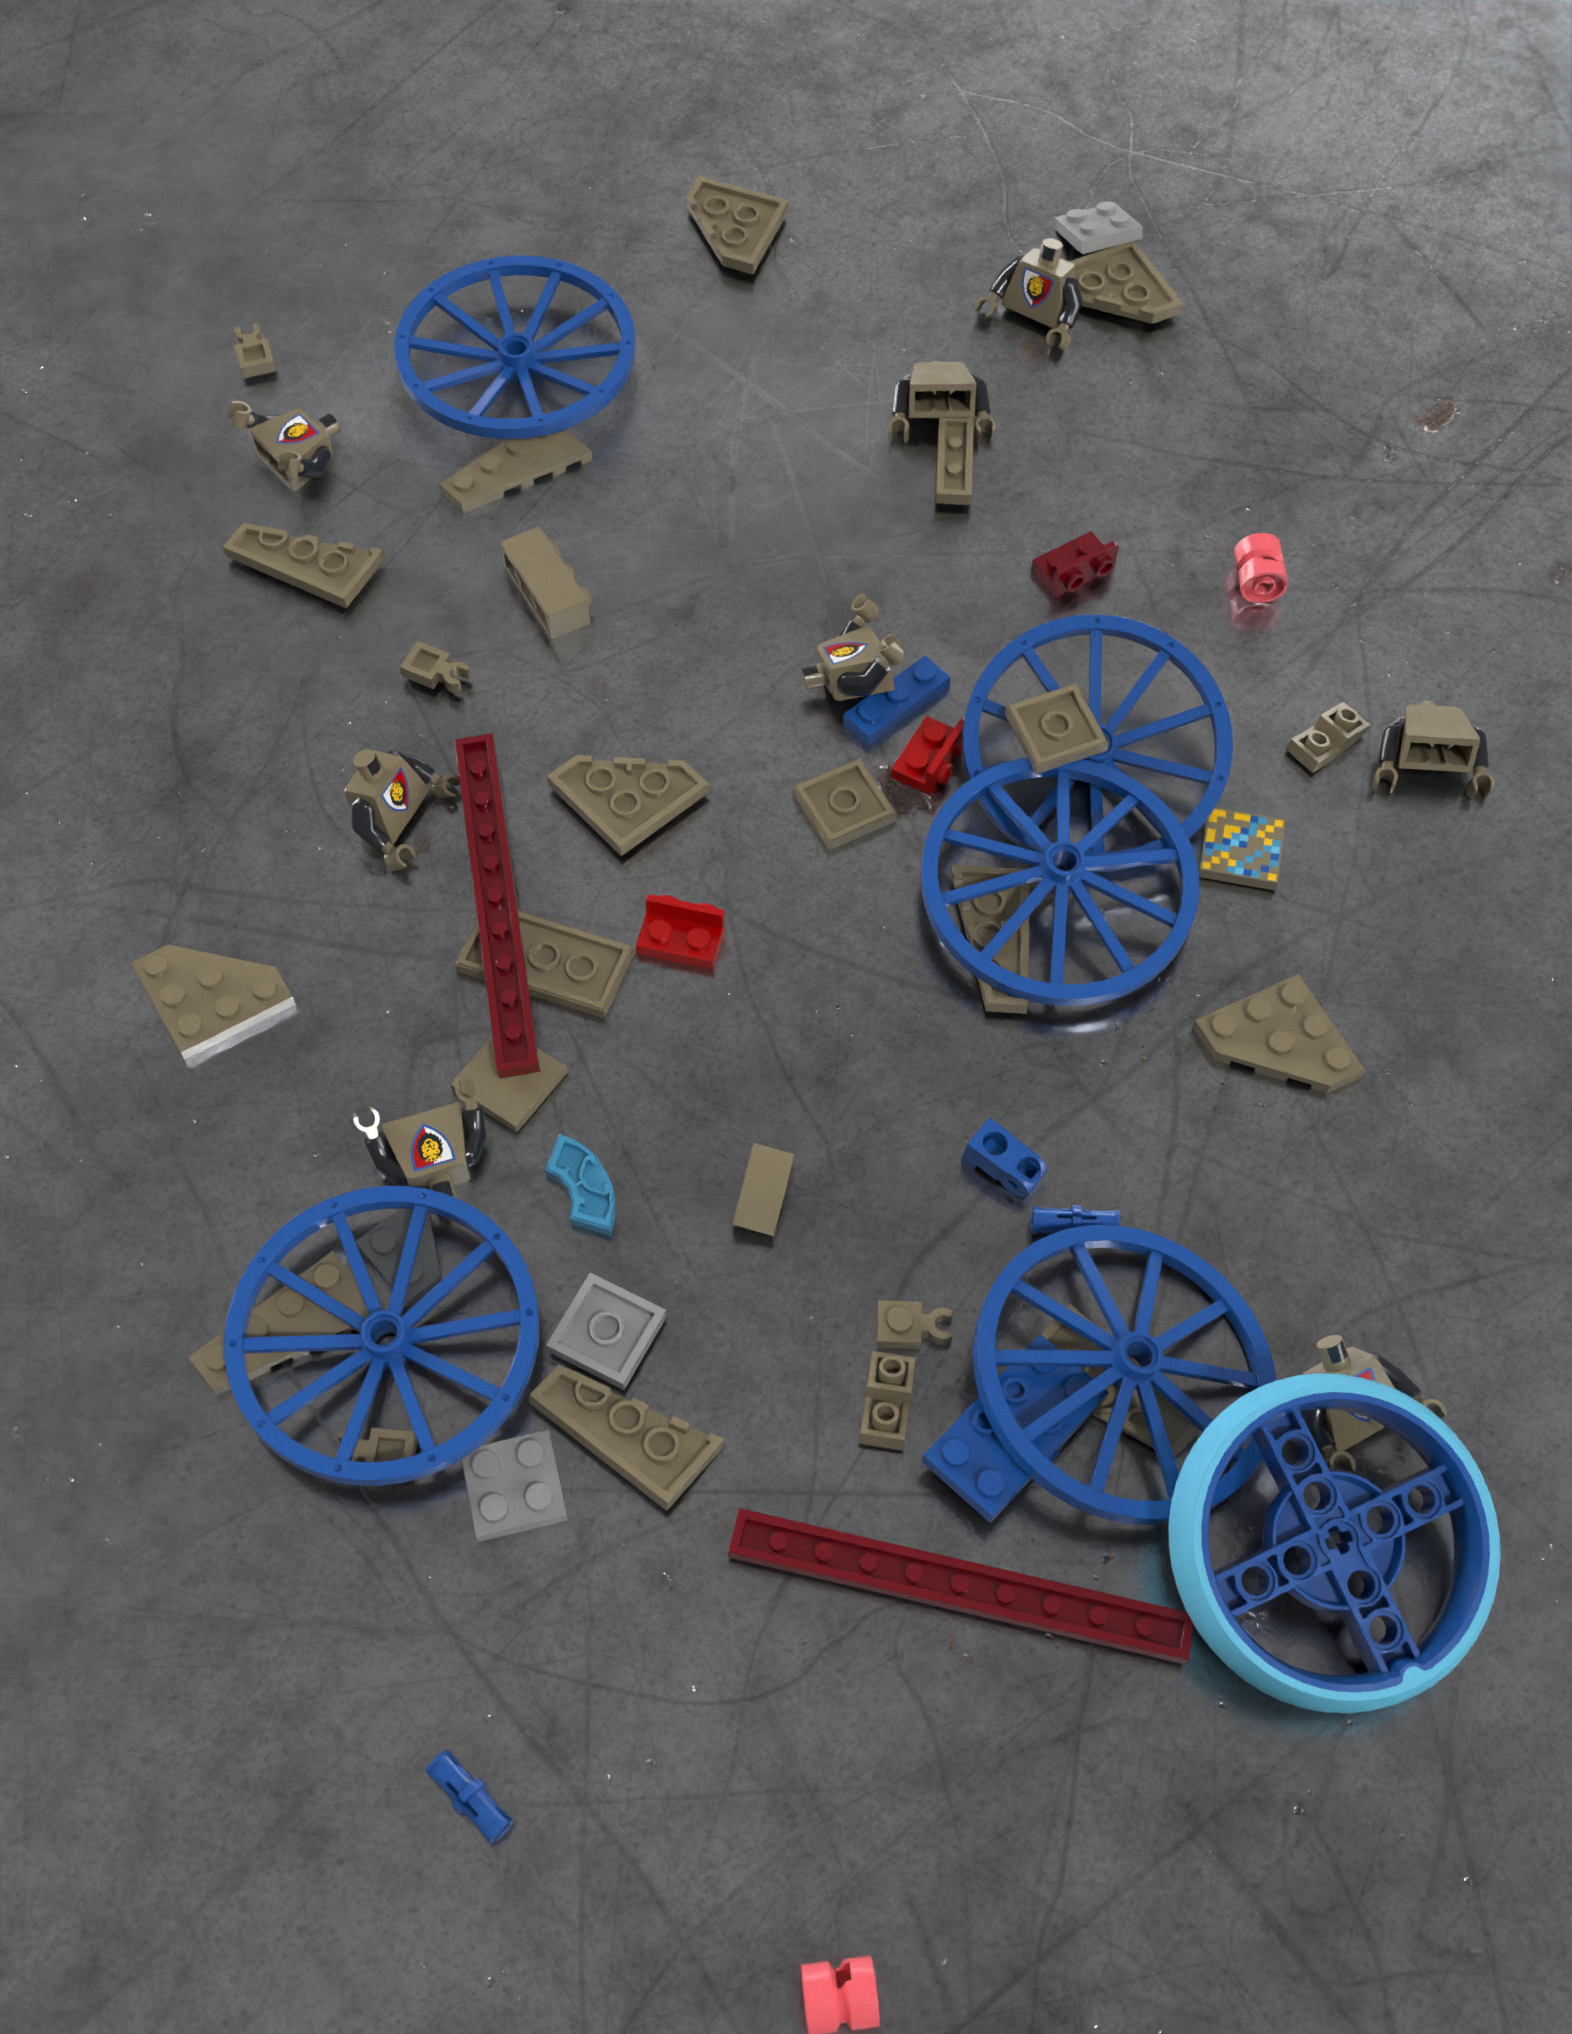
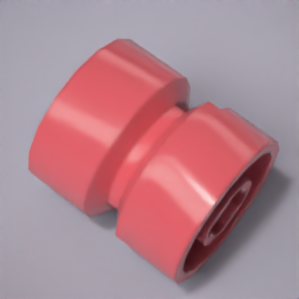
(1260, 568)
(840, 1995)

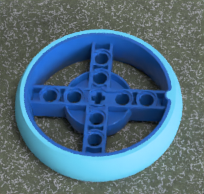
(1449, 1484)

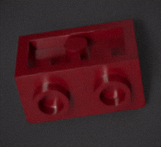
(1075, 563)

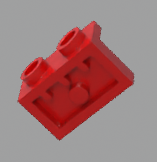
(929, 755)
(681, 931)

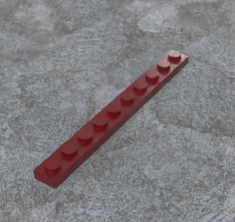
(497, 908)
(962, 1586)

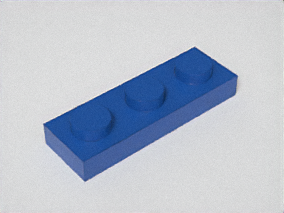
(885, 710)

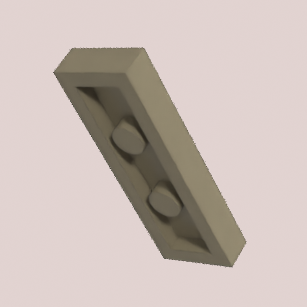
(954, 460)

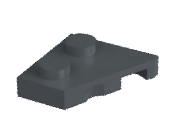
(384, 1248)

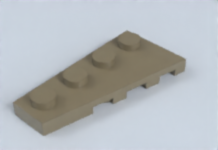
(512, 465)
(305, 562)
(984, 919)
(286, 1315)
(1177, 1426)
(641, 1445)

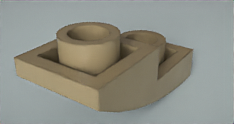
(1329, 737)
(763, 1189)
(887, 1400)

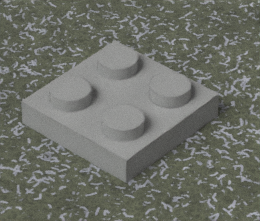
(1098, 227)
(606, 1331)
(514, 1486)

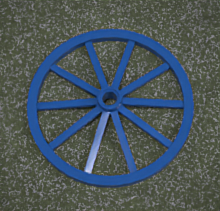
(515, 353)
(1167, 649)
(1060, 882)
(381, 1322)
(1118, 1367)

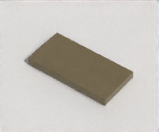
(561, 964)

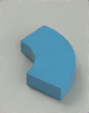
(586, 1183)

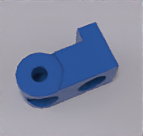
(1005, 1159)

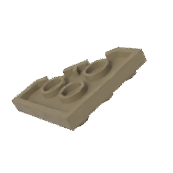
(736, 221)
(1125, 284)
(627, 796)
(209, 995)
(1282, 1037)

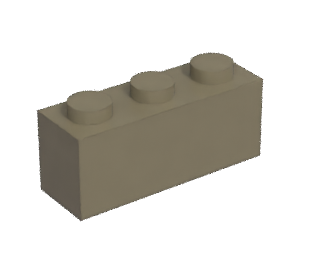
(546, 582)

